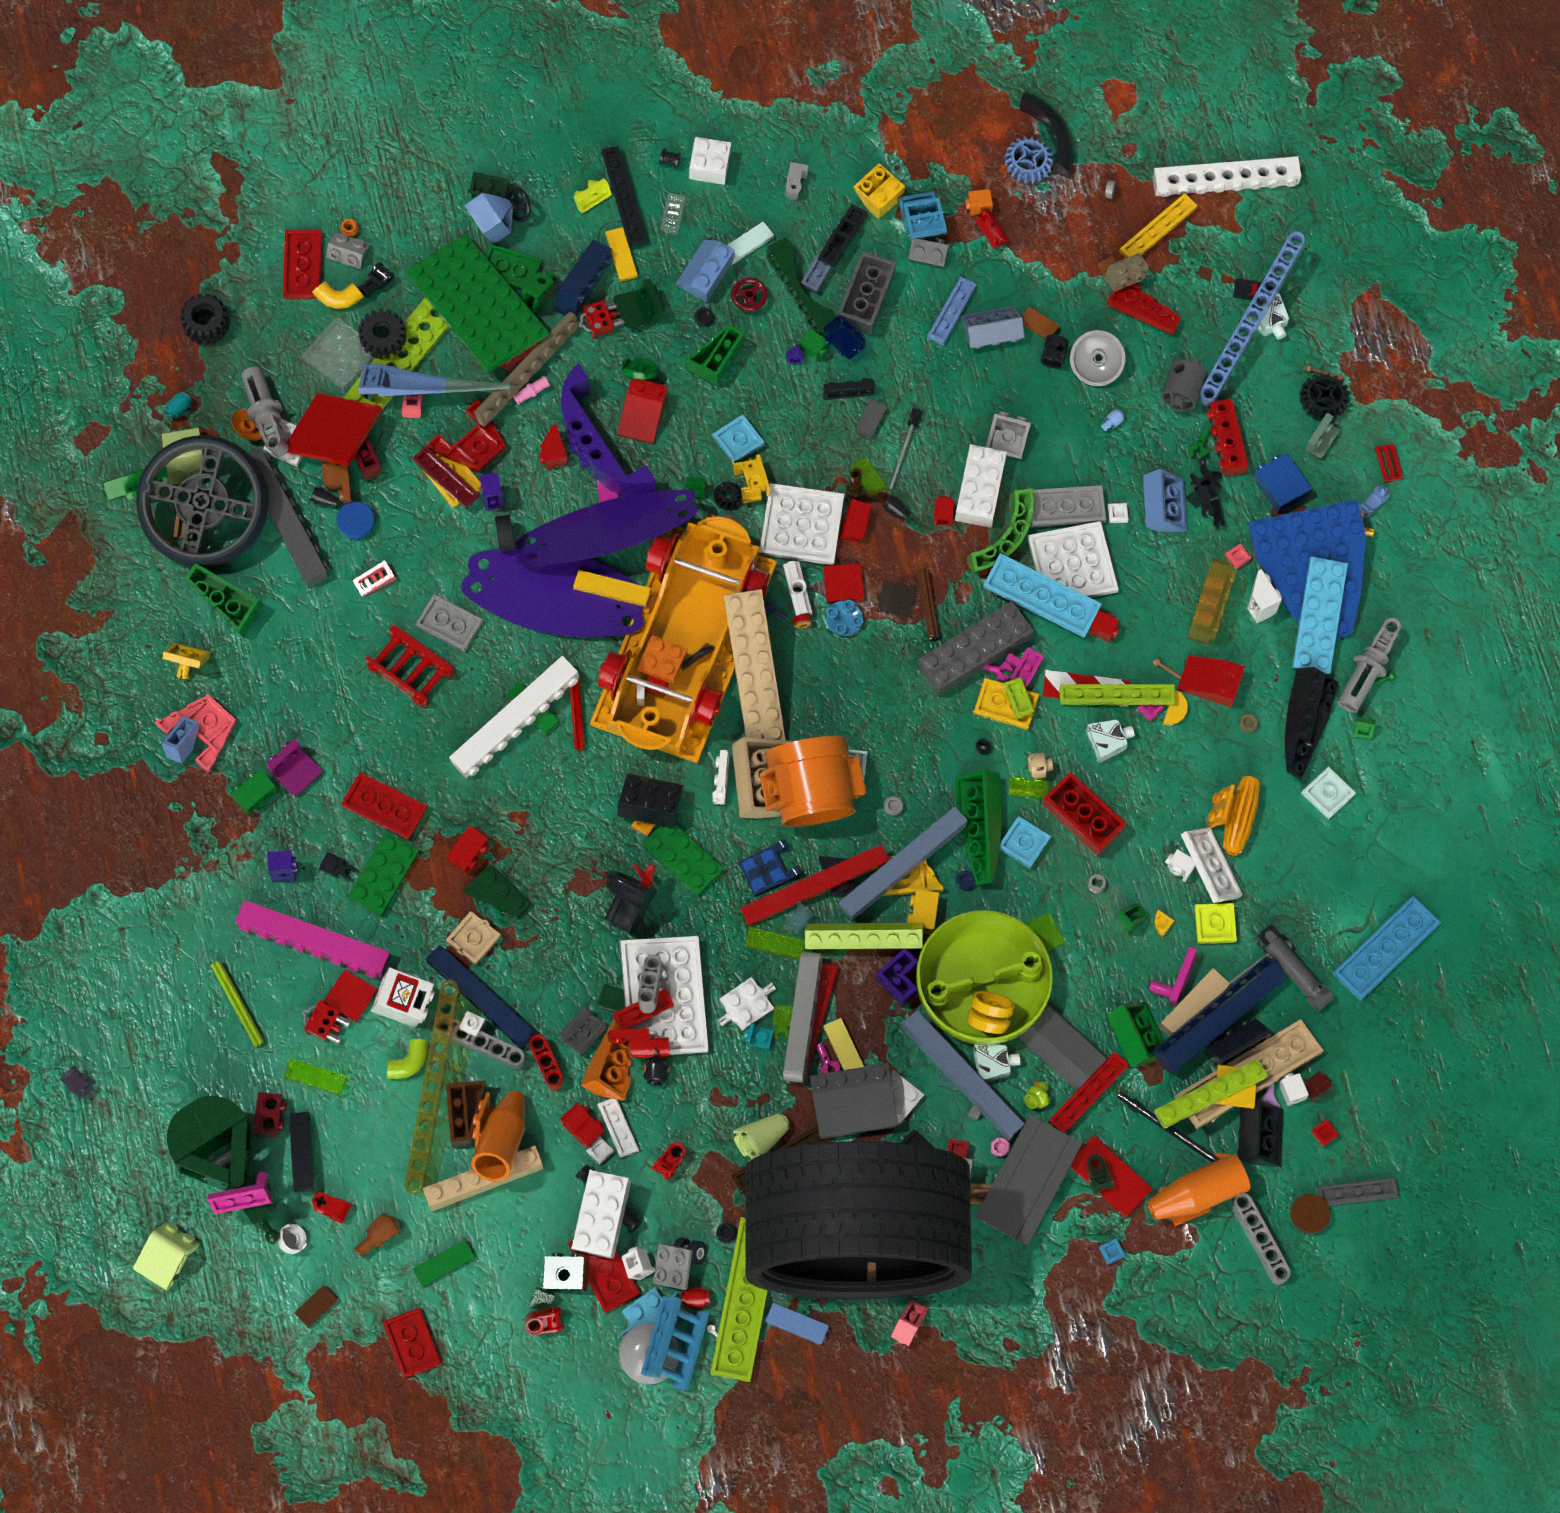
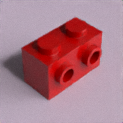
(468, 850)

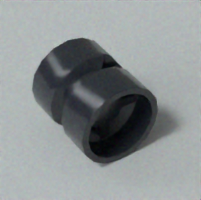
(1054, 351)

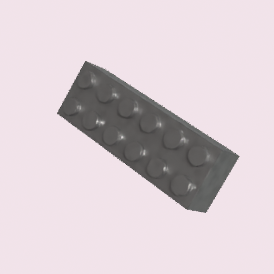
(975, 648)

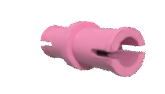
(531, 390)

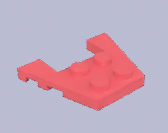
(213, 729)

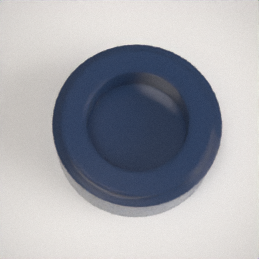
(965, 880)

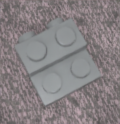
(1008, 434)

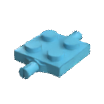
(643, 1310)

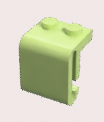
(185, 464)
(165, 1254)

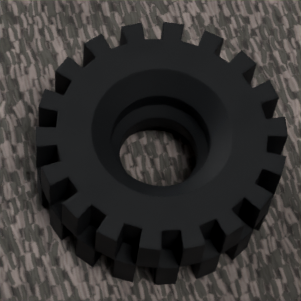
(385, 345)

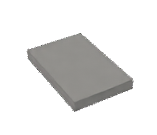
(449, 623)

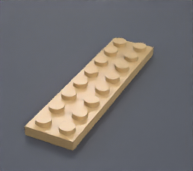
(754, 665)
(1278, 1057)

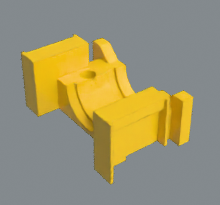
(755, 479)

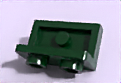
(488, 184)

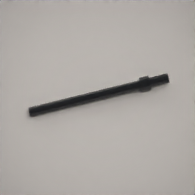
(1136, 1106)

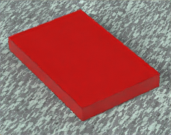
(411, 1343)

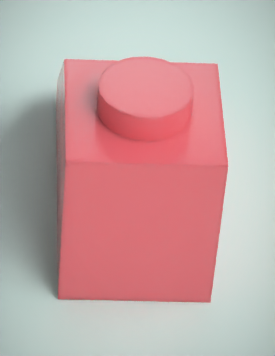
(909, 1322)

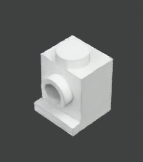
(1180, 864)
(637, 1263)

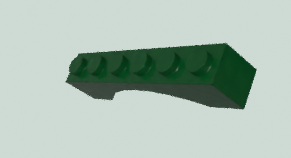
(782, 256)

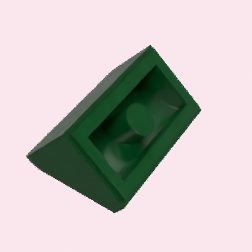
(611, 998)

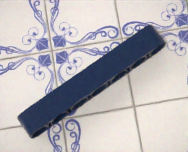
(481, 997)

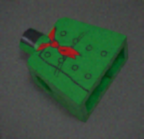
(538, 291)

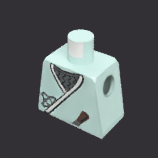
(1274, 320)
(1108, 738)
(994, 1062)

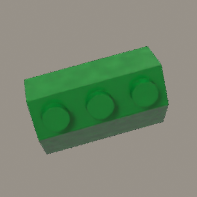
(1136, 1032)

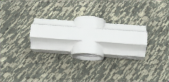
(795, 579)

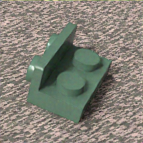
(1322, 437)

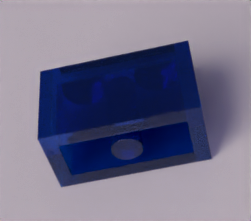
(844, 337)

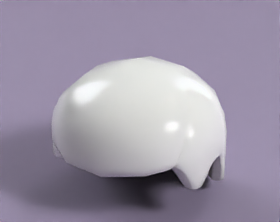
(292, 1239)

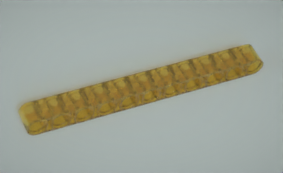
(429, 1077)

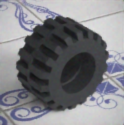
(198, 307)

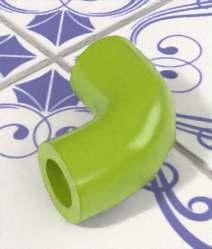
(411, 1063)

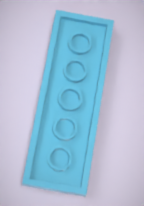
(1042, 595)
(1319, 614)

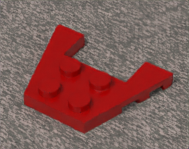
(476, 448)

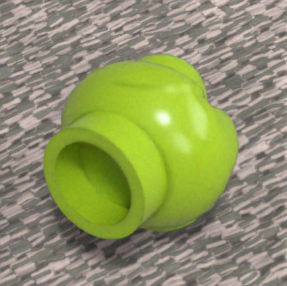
(1037, 1095)

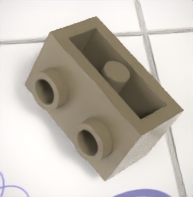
(1126, 272)

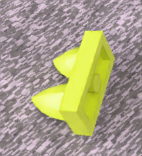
(596, 193)

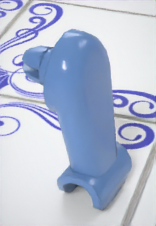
(1374, 500)

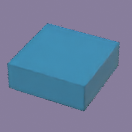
(1111, 1251)

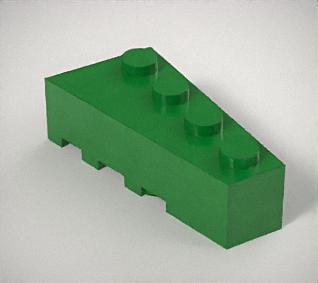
(226, 599)

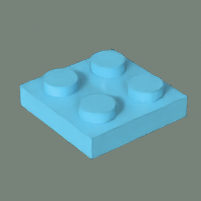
(738, 439)
(1024, 842)

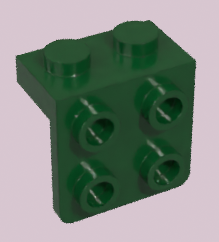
(639, 306)

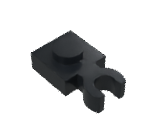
(334, 865)

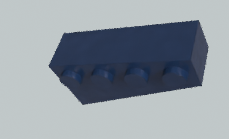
(583, 278)

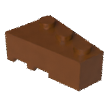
(462, 1105)

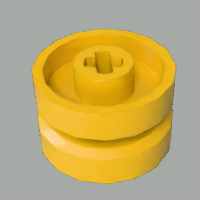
(990, 1012)

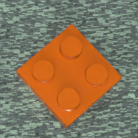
(662, 659)

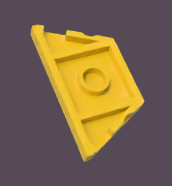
(921, 878)

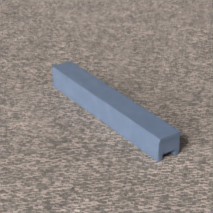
(903, 864)
(962, 1075)

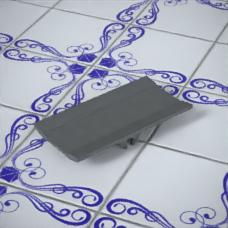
(1028, 1180)

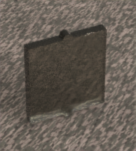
(896, 599)

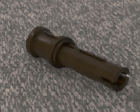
(854, 485)

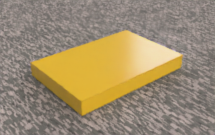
(463, 472)
(995, 705)

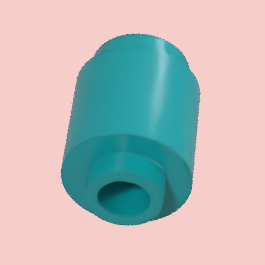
(177, 405)

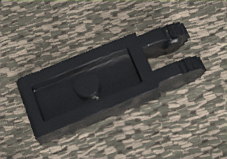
(848, 389)

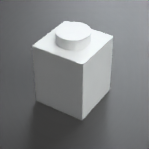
(1293, 1089)

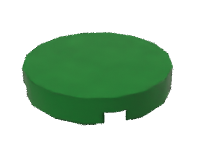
(639, 368)

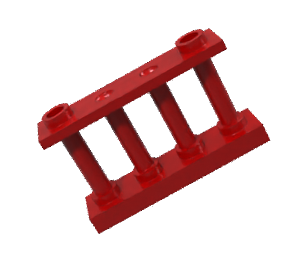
(412, 648)

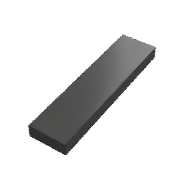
(1358, 1191)

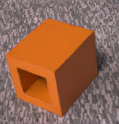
(978, 201)

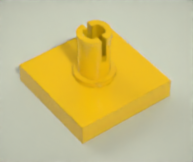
(186, 657)

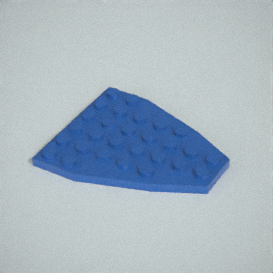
(1326, 532)

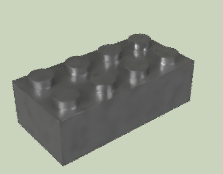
(867, 291)

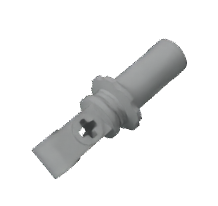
(264, 411)
(1373, 662)

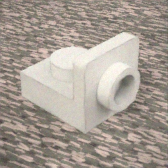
(472, 1024)

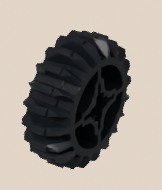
(1324, 405)

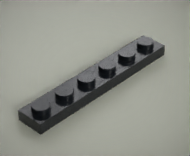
(623, 196)

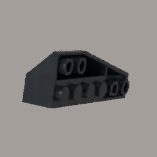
(1307, 717)

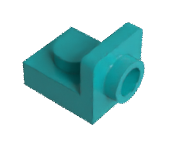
(758, 1037)

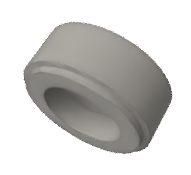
(1110, 189)
(893, 806)

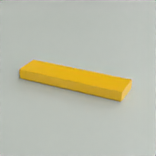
(612, 588)

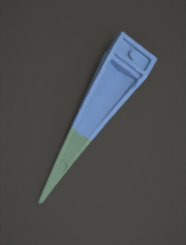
(394, 381)

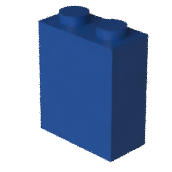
(1282, 482)

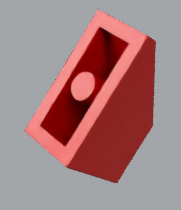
(552, 449)

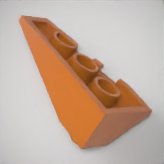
(609, 1069)

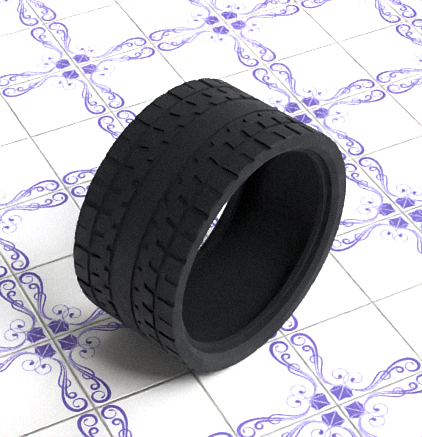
(837, 1205)

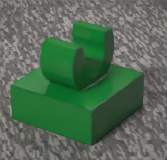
(696, 485)
(1364, 727)

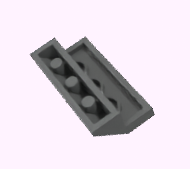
(1063, 1048)

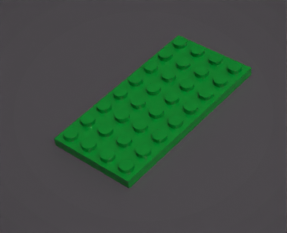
(476, 303)

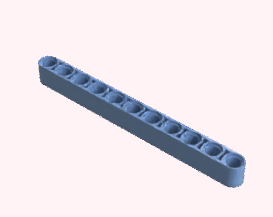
(1255, 310)

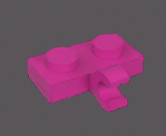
(1025, 666)

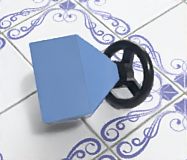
(496, 213)

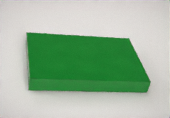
(513, 266)

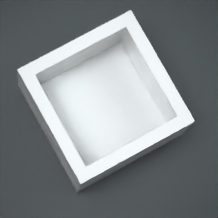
(710, 160)

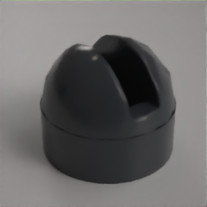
(982, 749)

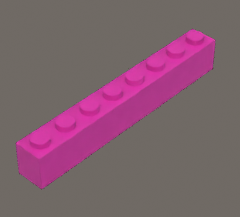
(313, 939)

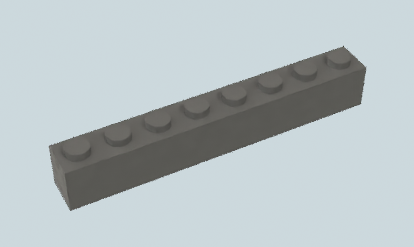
(290, 525)

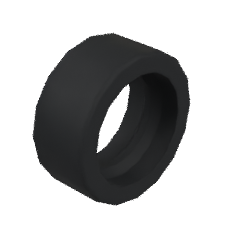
(505, 533)

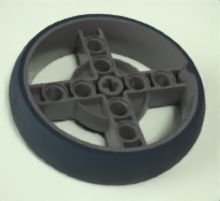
(214, 449)

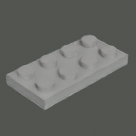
(1068, 506)

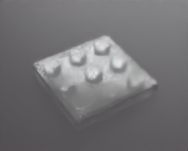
(337, 354)

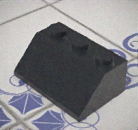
(1236, 1042)
(1261, 1134)

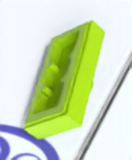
(1018, 697)

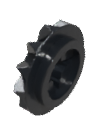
(734, 500)

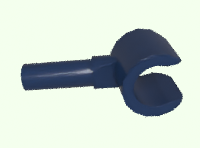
(769, 607)

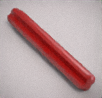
(577, 720)

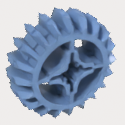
(1024, 168)

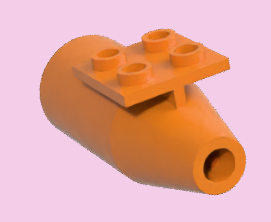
(498, 1135)
(1199, 1190)

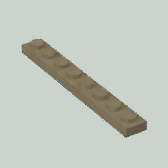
(527, 368)

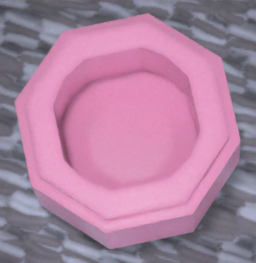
(1000, 1147)

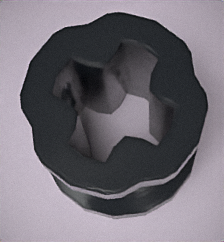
(670, 158)

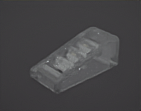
(674, 202)

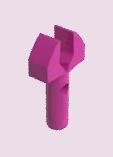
(998, 671)
(826, 1060)

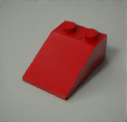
(642, 410)
(1211, 679)

